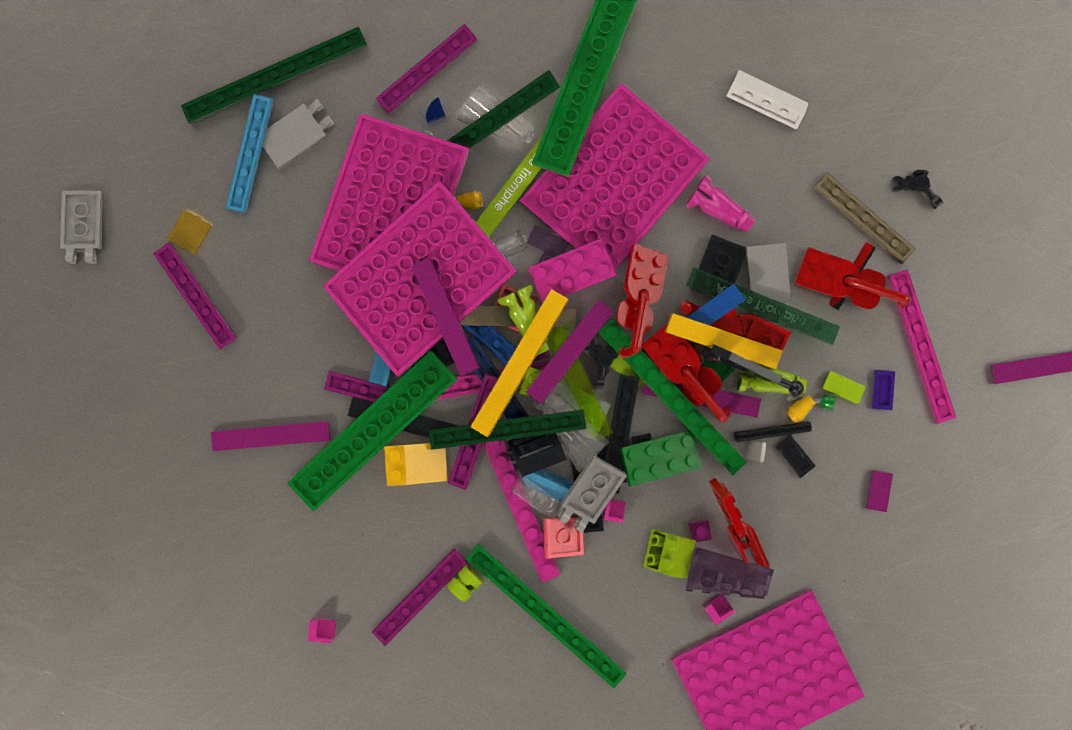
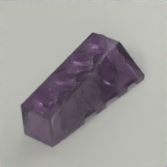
(728, 575)

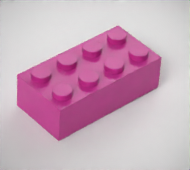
(574, 270)

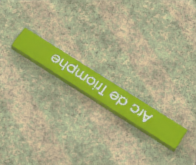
(509, 193)

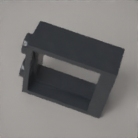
(538, 460)

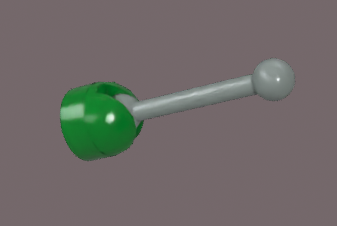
(827, 401)

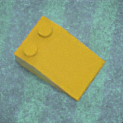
(415, 464)

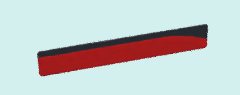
(860, 263)

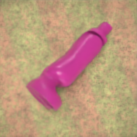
(720, 205)

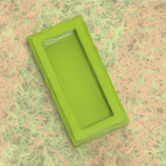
(843, 387)

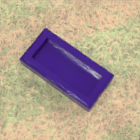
(883, 390)

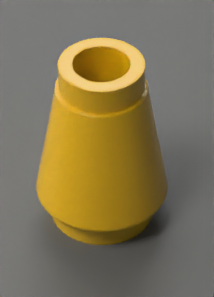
(471, 200)
(801, 408)

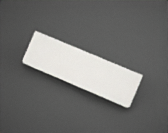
(767, 99)

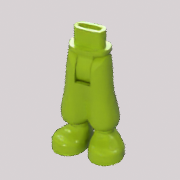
(524, 314)
(763, 386)

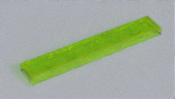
(581, 386)

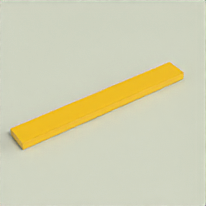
(519, 363)

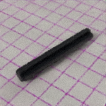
(773, 431)

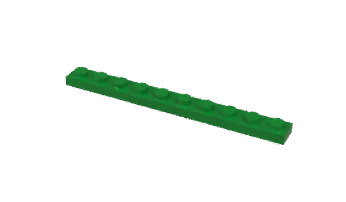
(674, 400)
(546, 615)

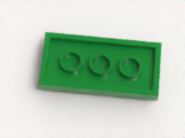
(660, 458)

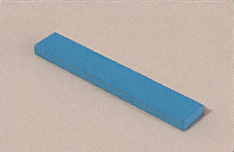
(249, 153)

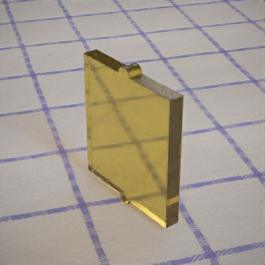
(189, 232)

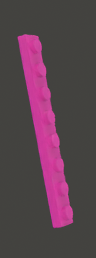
(521, 510)

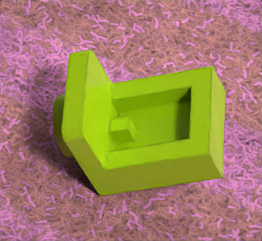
(528, 379)

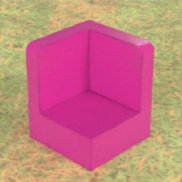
(614, 511)
(718, 609)
(321, 630)

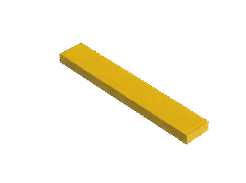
(710, 335)

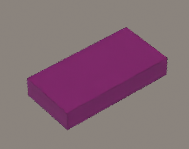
(879, 491)

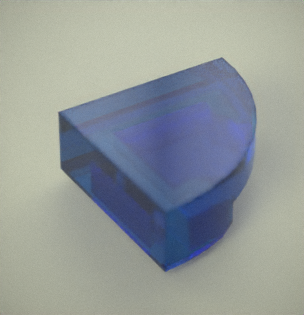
(434, 111)

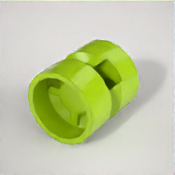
(465, 583)

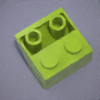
(669, 553)

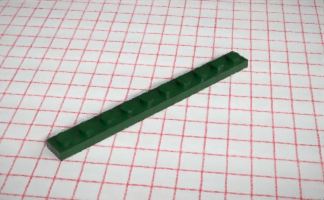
(274, 75)

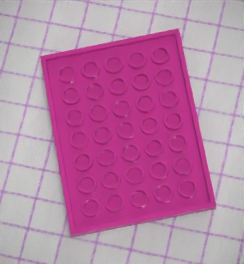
(621, 178)
(378, 182)
(384, 294)
(770, 671)

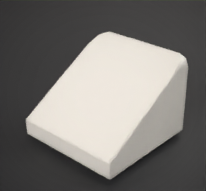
(755, 451)

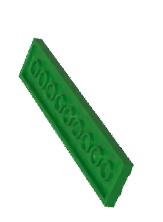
(583, 85)
(372, 430)

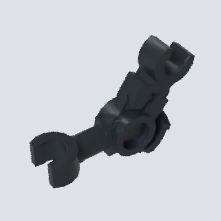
(919, 183)
(603, 360)

